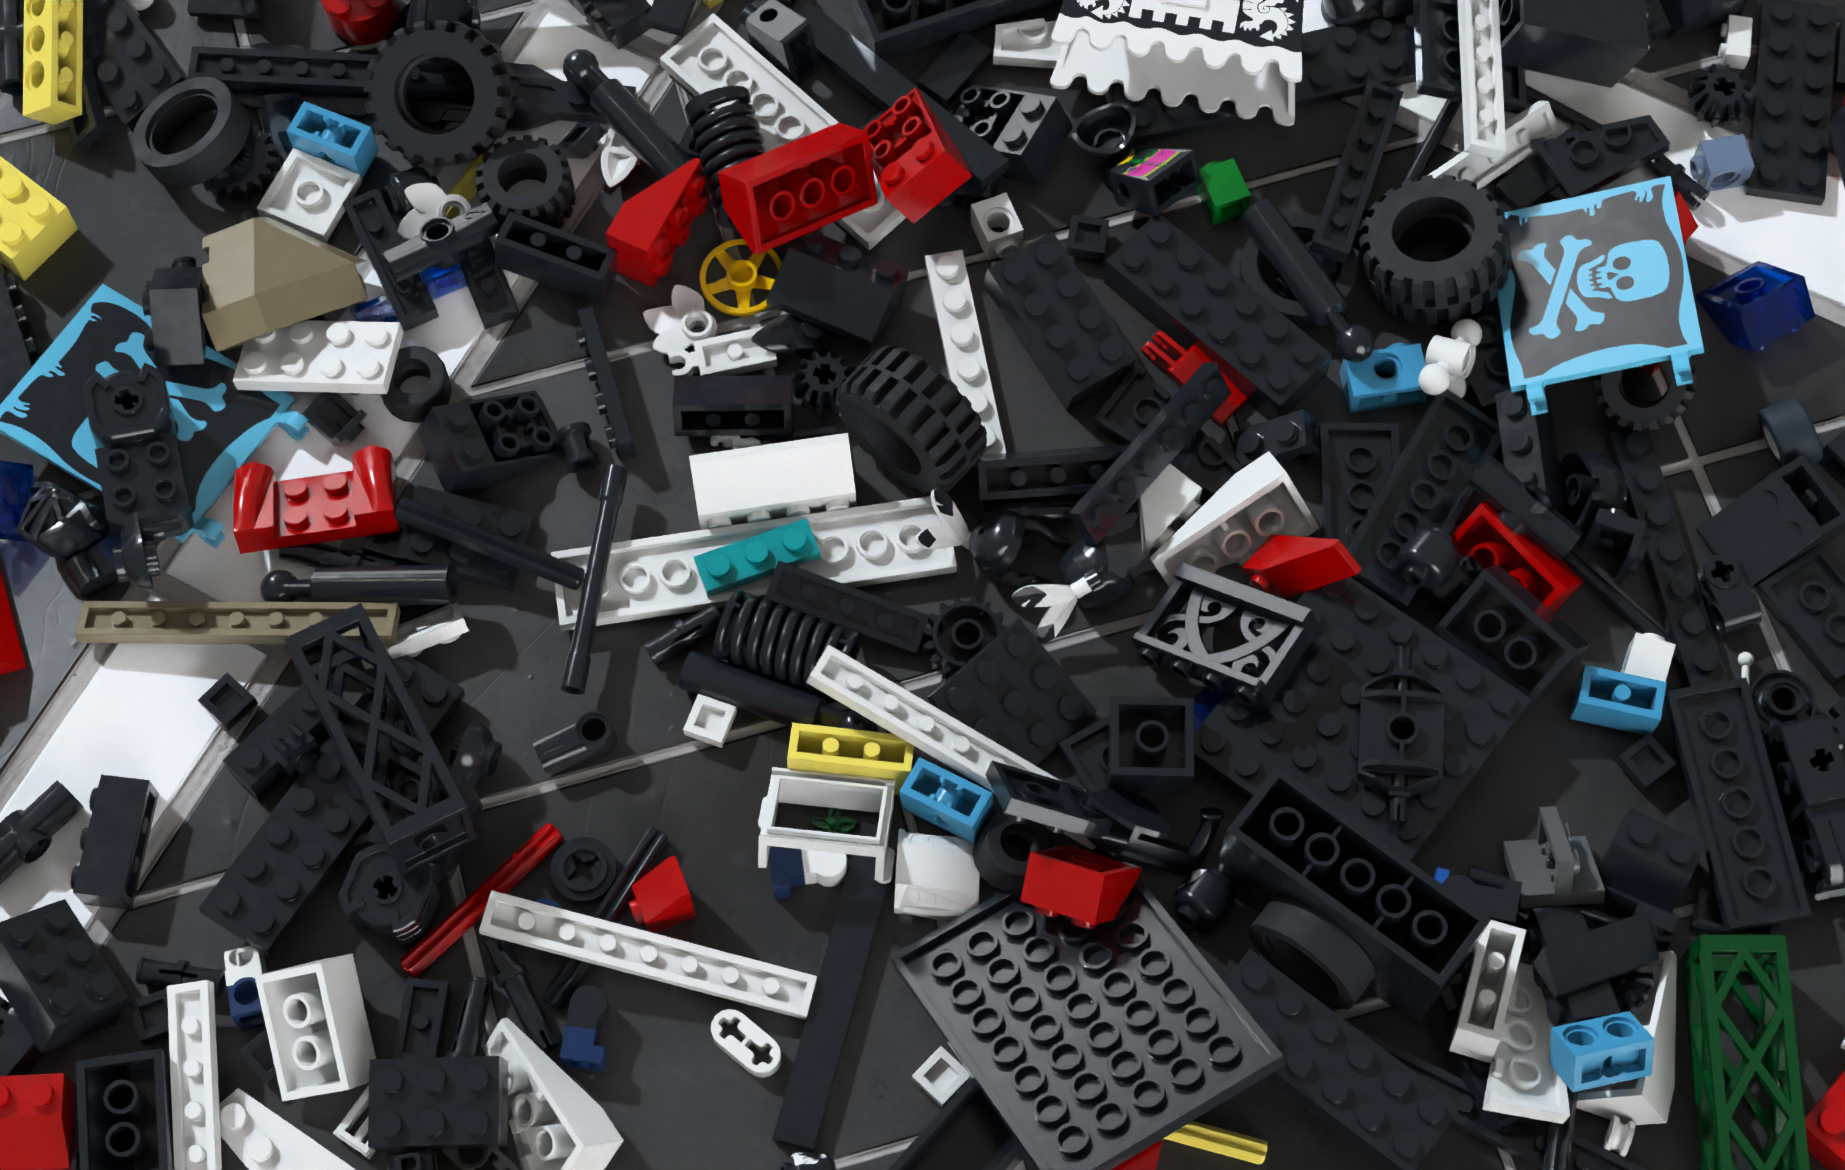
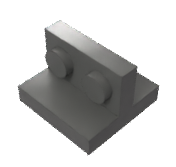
(1553, 866)

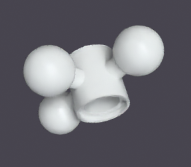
(1451, 359)

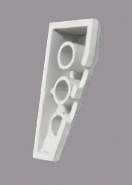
(1238, 520)
(1649, 1097)
(550, 1110)

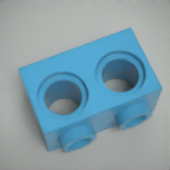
(1601, 1051)

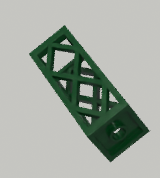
(1708, 1063)

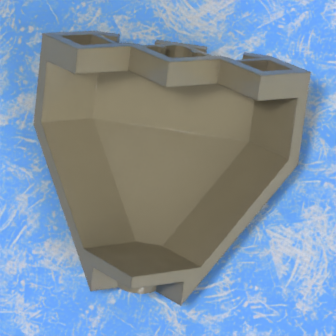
(272, 278)

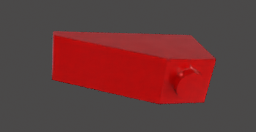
(1298, 564)

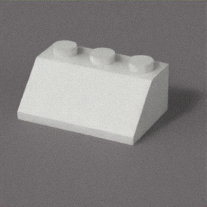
(316, 1027)

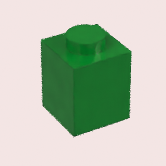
(1223, 191)

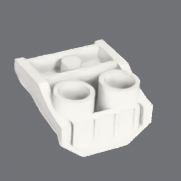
(935, 876)

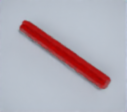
(474, 906)

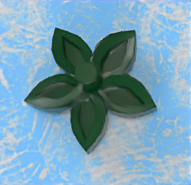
(834, 823)

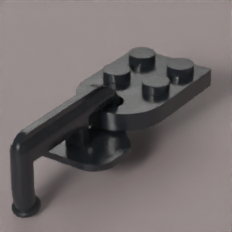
(1073, 809)

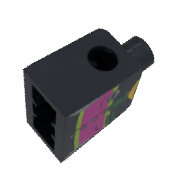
(1153, 179)

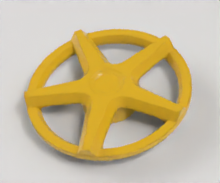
(740, 277)

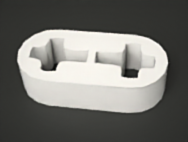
(739, 1050)

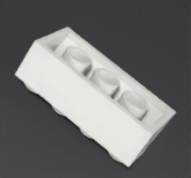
(773, 481)

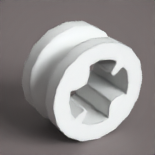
(1619, 1136)

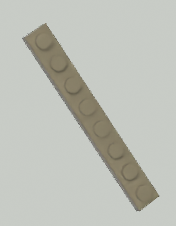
(219, 621)

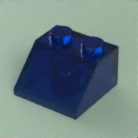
(1758, 305)

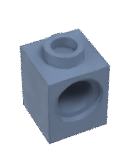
(1722, 163)

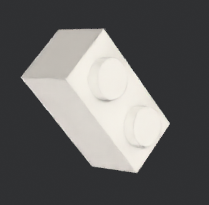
(1736, 41)

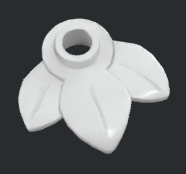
(428, 202)
(675, 322)

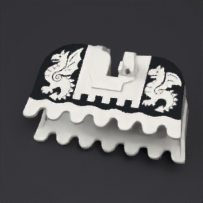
(1185, 48)

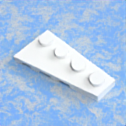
(1520, 1071)
(268, 1141)

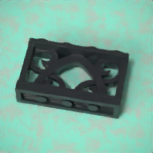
(1226, 669)

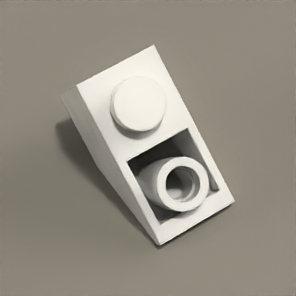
(1165, 506)

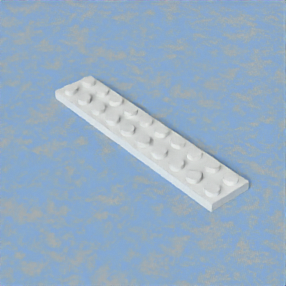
(854, 544)

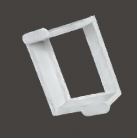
(829, 791)

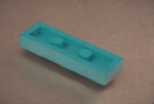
(756, 557)

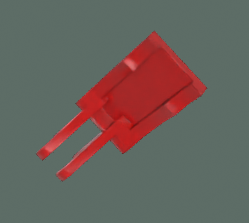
(1185, 366)

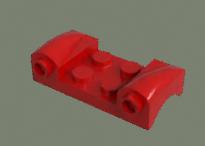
(315, 508)

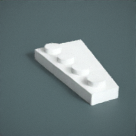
(1026, 44)

